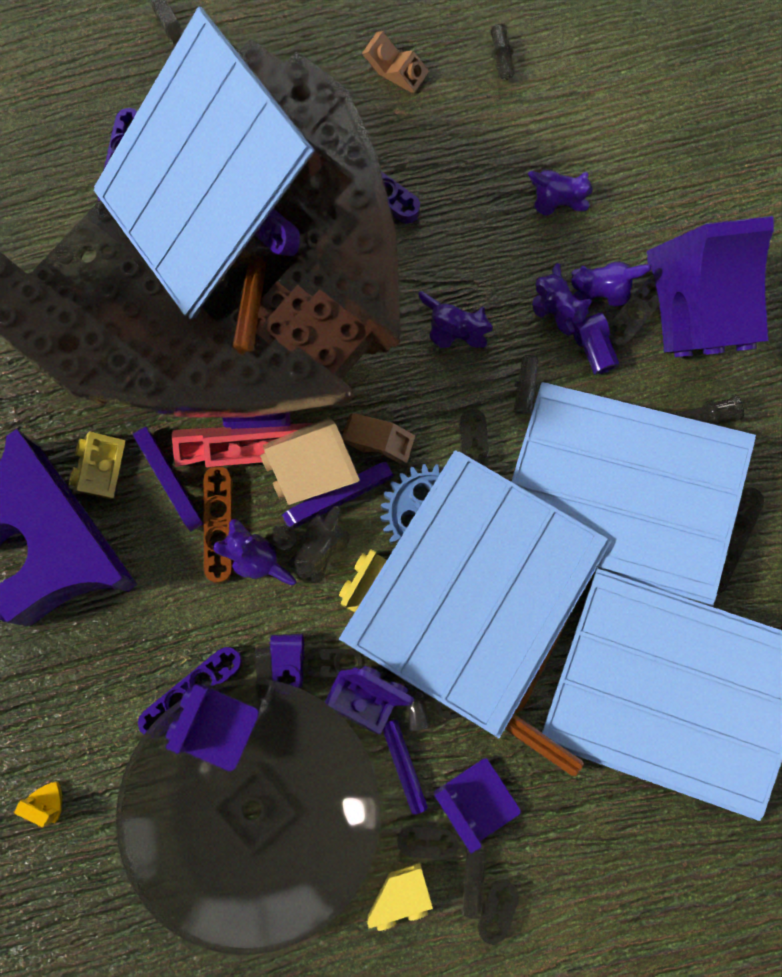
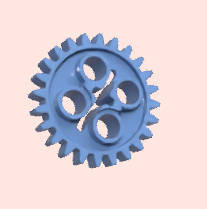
(403, 501)

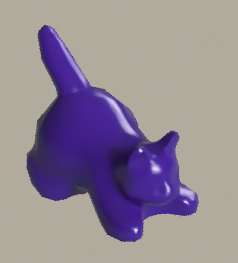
(560, 190)
(611, 281)
(558, 300)
(453, 323)
(252, 554)

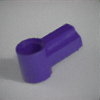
(594, 337)

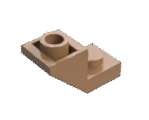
(398, 67)
(378, 436)

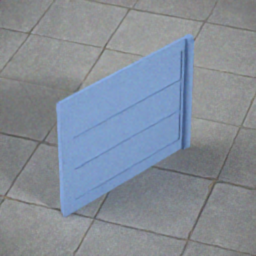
(200, 165)
(642, 480)
(476, 592)
(673, 694)

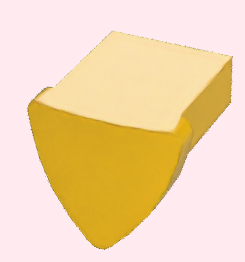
(42, 805)

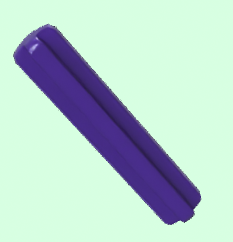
(404, 767)

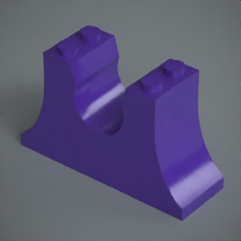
(713, 286)
(63, 542)

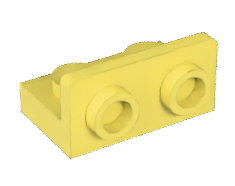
(97, 465)
(368, 569)

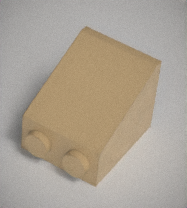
(309, 462)

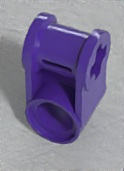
(287, 655)

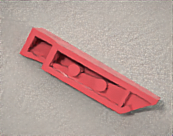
(225, 445)

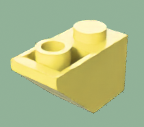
(400, 897)

